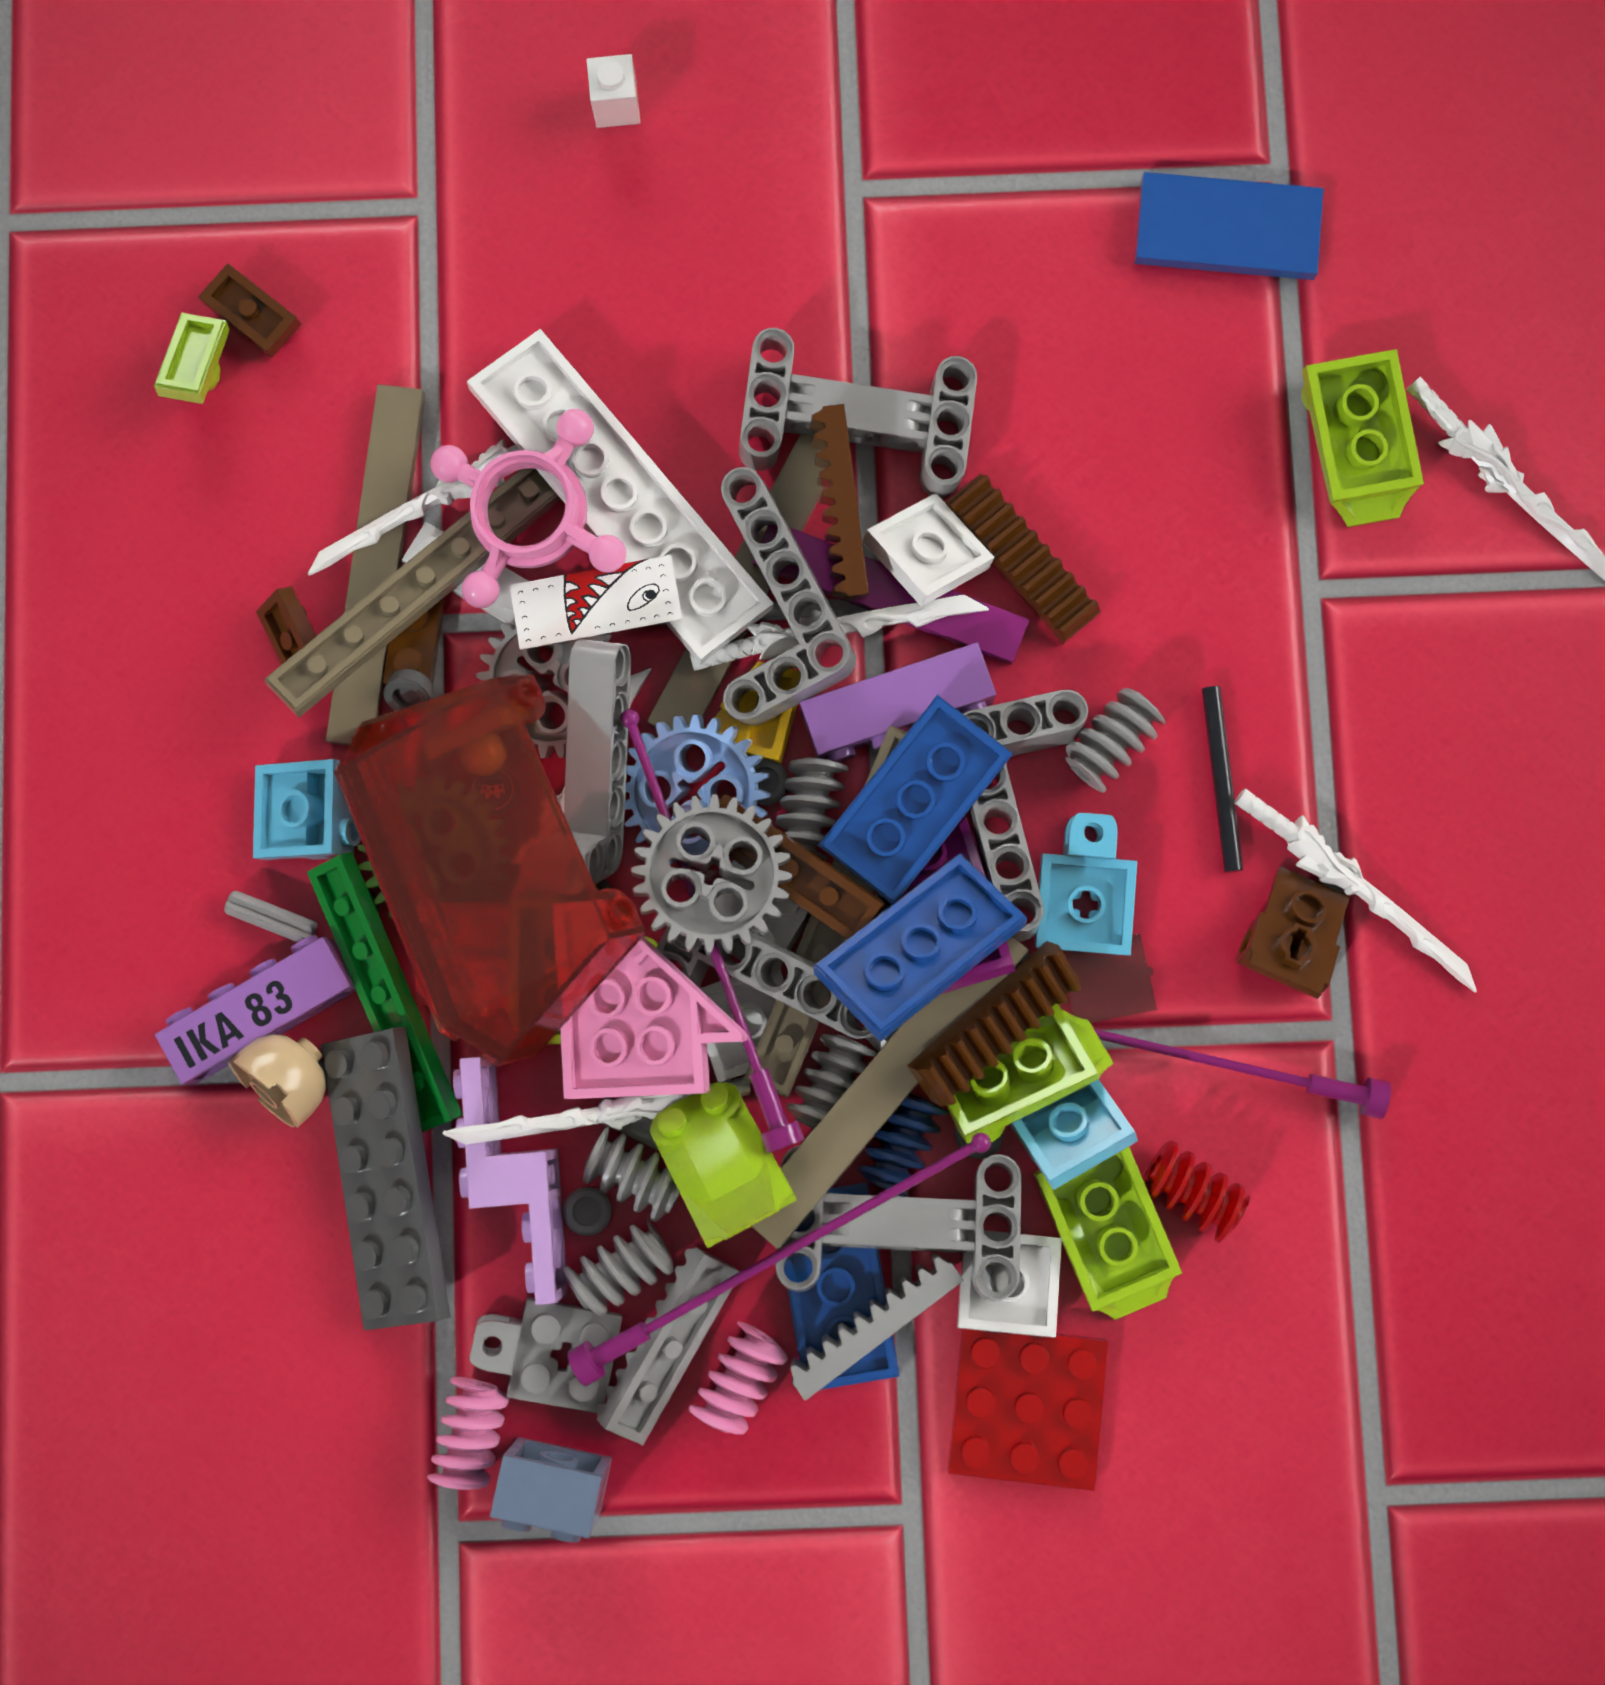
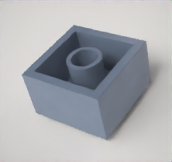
(550, 1489)

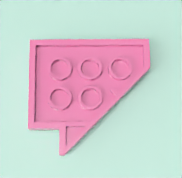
(643, 1032)

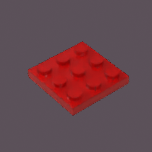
(1028, 1408)

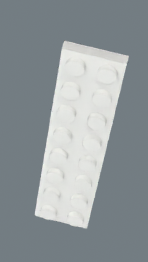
(623, 491)

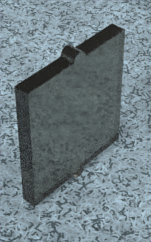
(1111, 984)

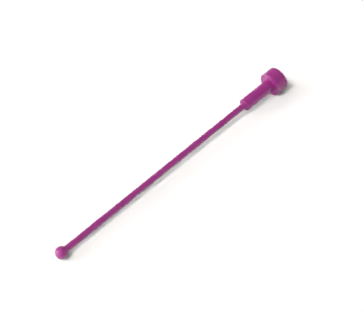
(1372, 1097)
(780, 1133)
(589, 1361)

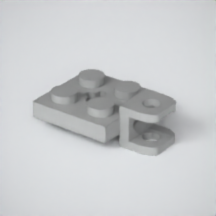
(528, 1348)

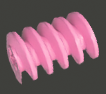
(740, 1381)
(471, 1435)

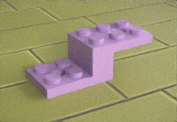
(513, 1179)

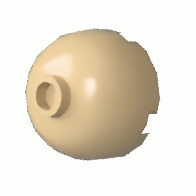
(282, 1075)

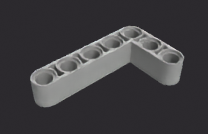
(792, 599)
(597, 752)
(1000, 800)
(756, 972)

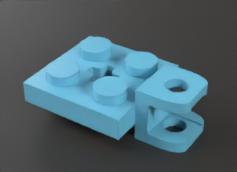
(1091, 869)

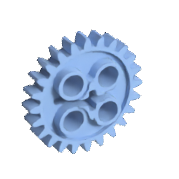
(669, 760)

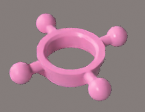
(605, 552)

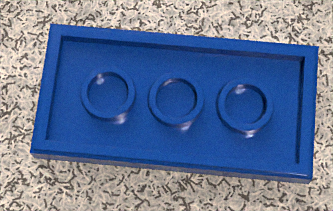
(1229, 226)
(915, 799)
(919, 946)
(845, 1285)

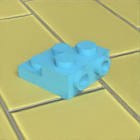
(301, 812)
(1074, 1133)

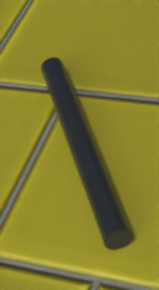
(1222, 779)

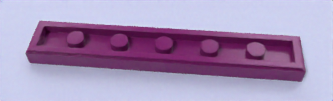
(994, 630)

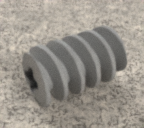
(1112, 737)
(810, 800)
(831, 1080)
(631, 1175)
(620, 1269)

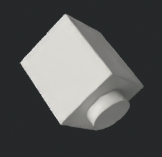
(613, 90)

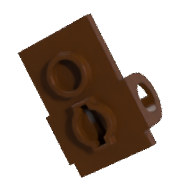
(1299, 922)

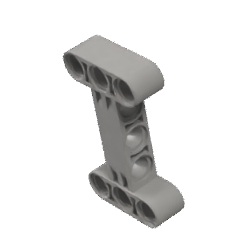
(872, 413)
(924, 1226)

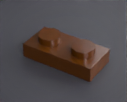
(249, 310)
(285, 623)
(417, 645)

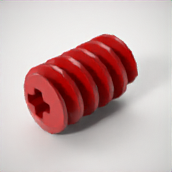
(1196, 1190)

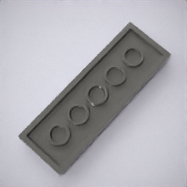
(385, 1180)

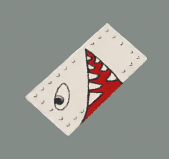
(595, 602)

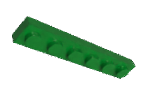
(381, 980)

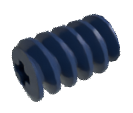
(902, 1142)

